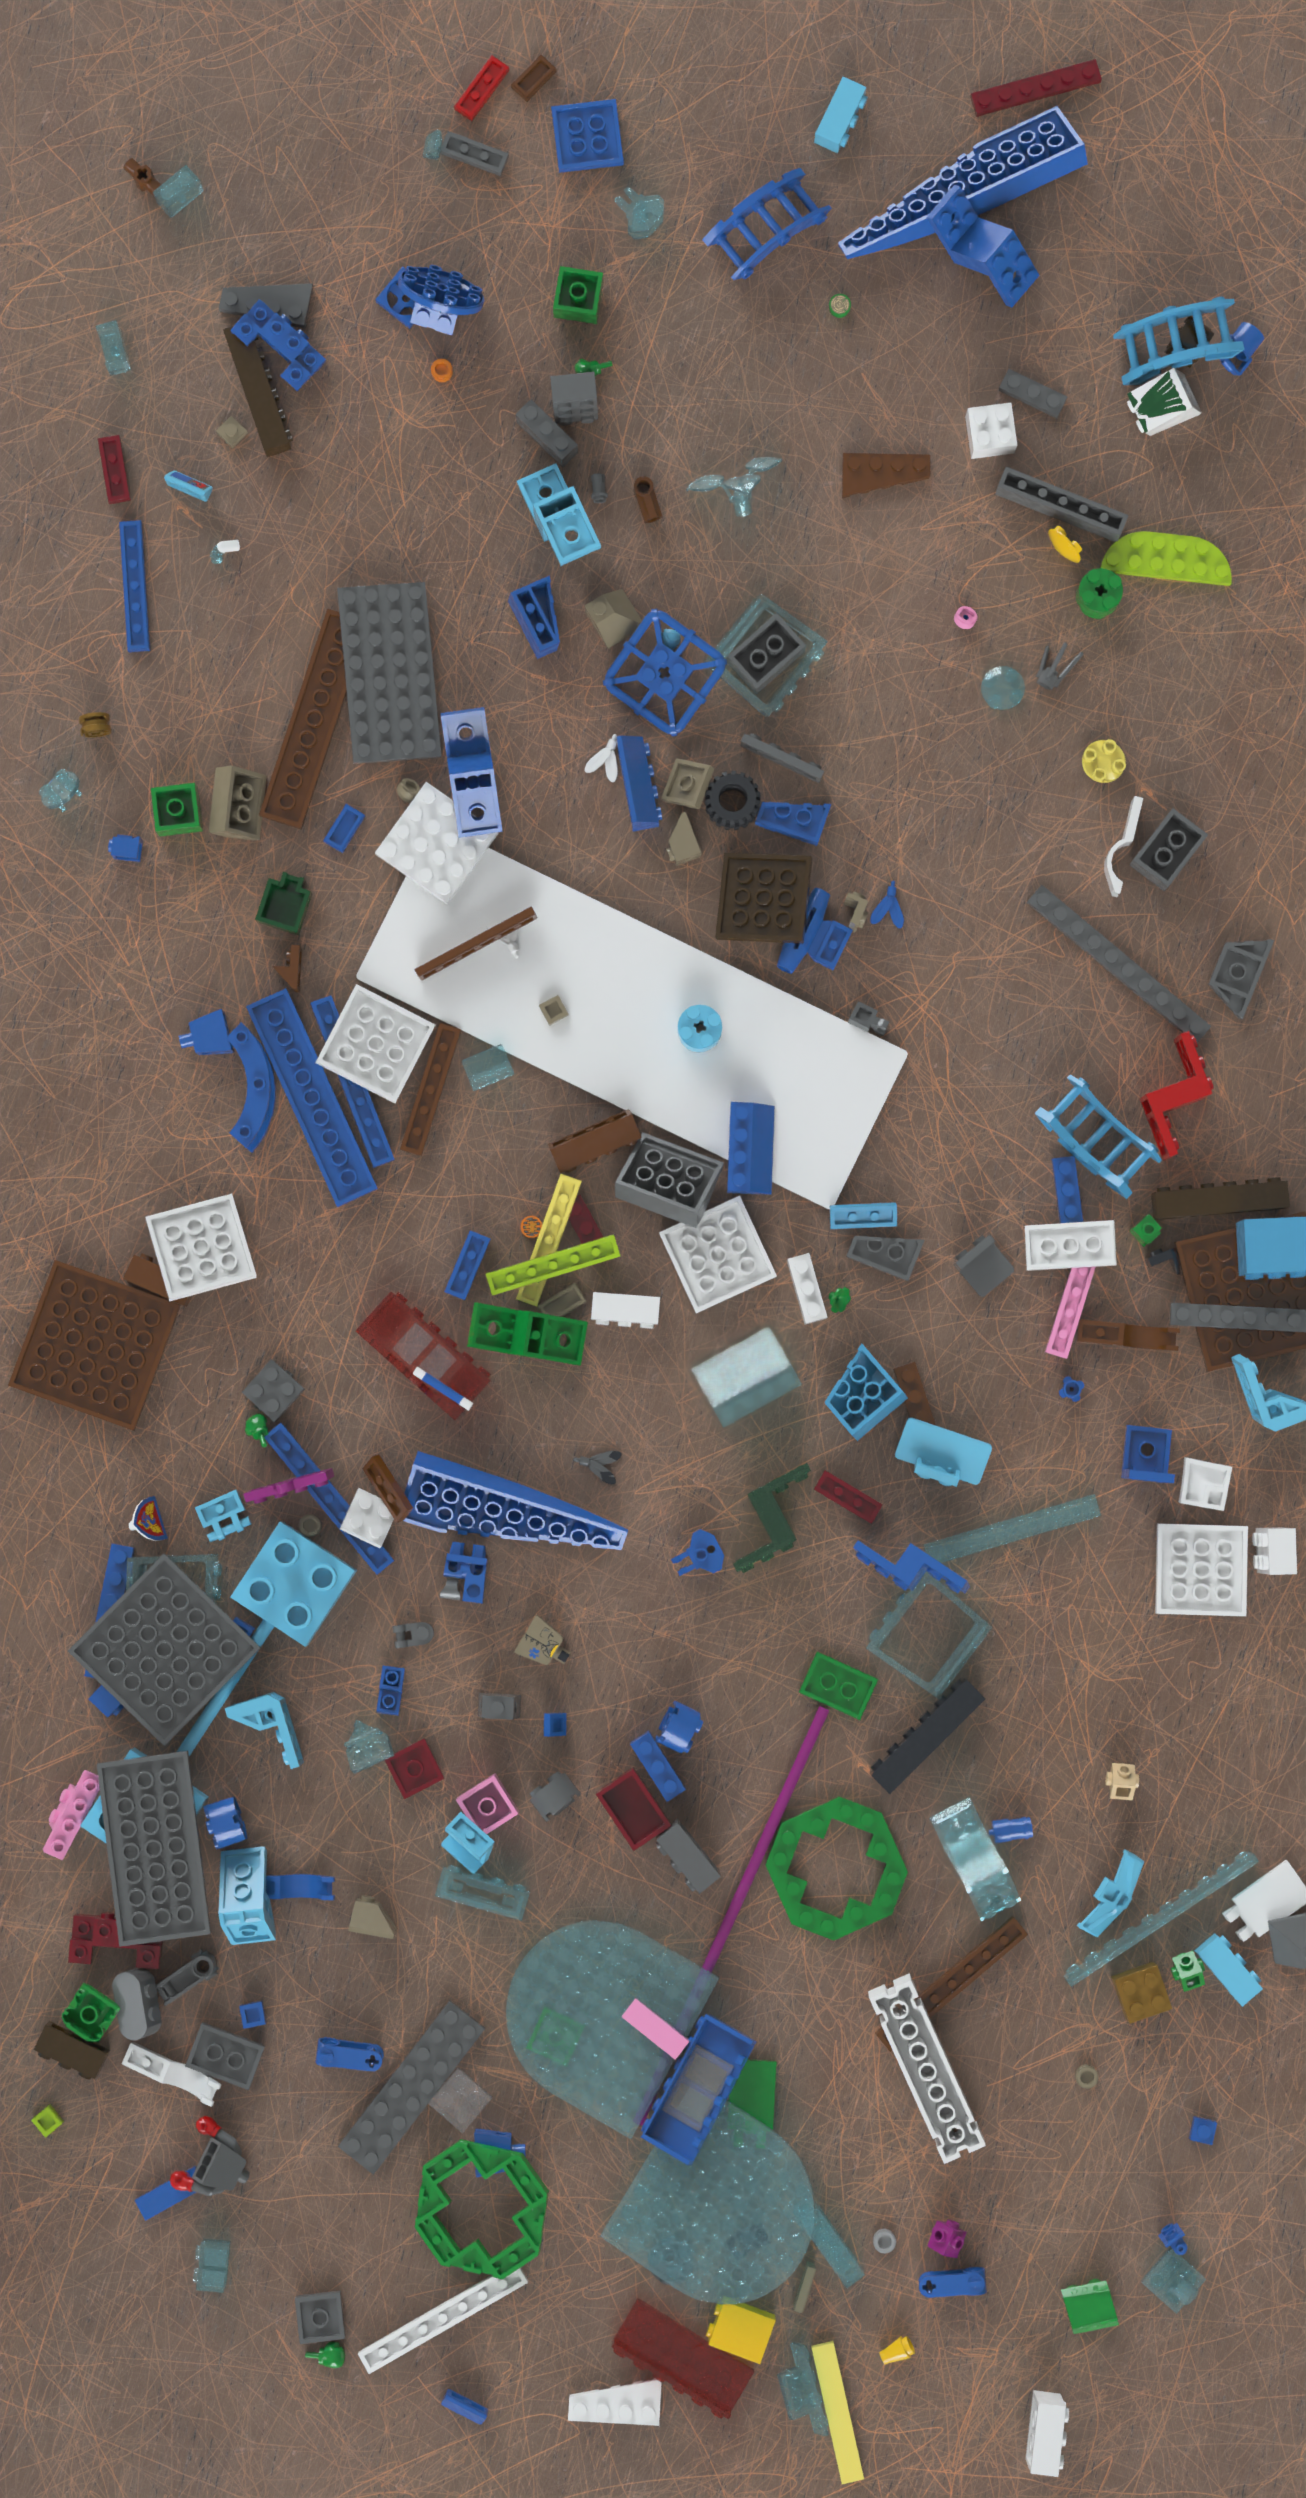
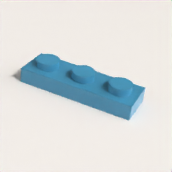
(863, 1215)

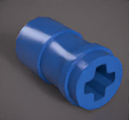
(1008, 1830)

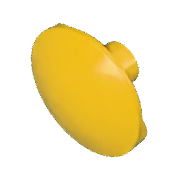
(1063, 545)

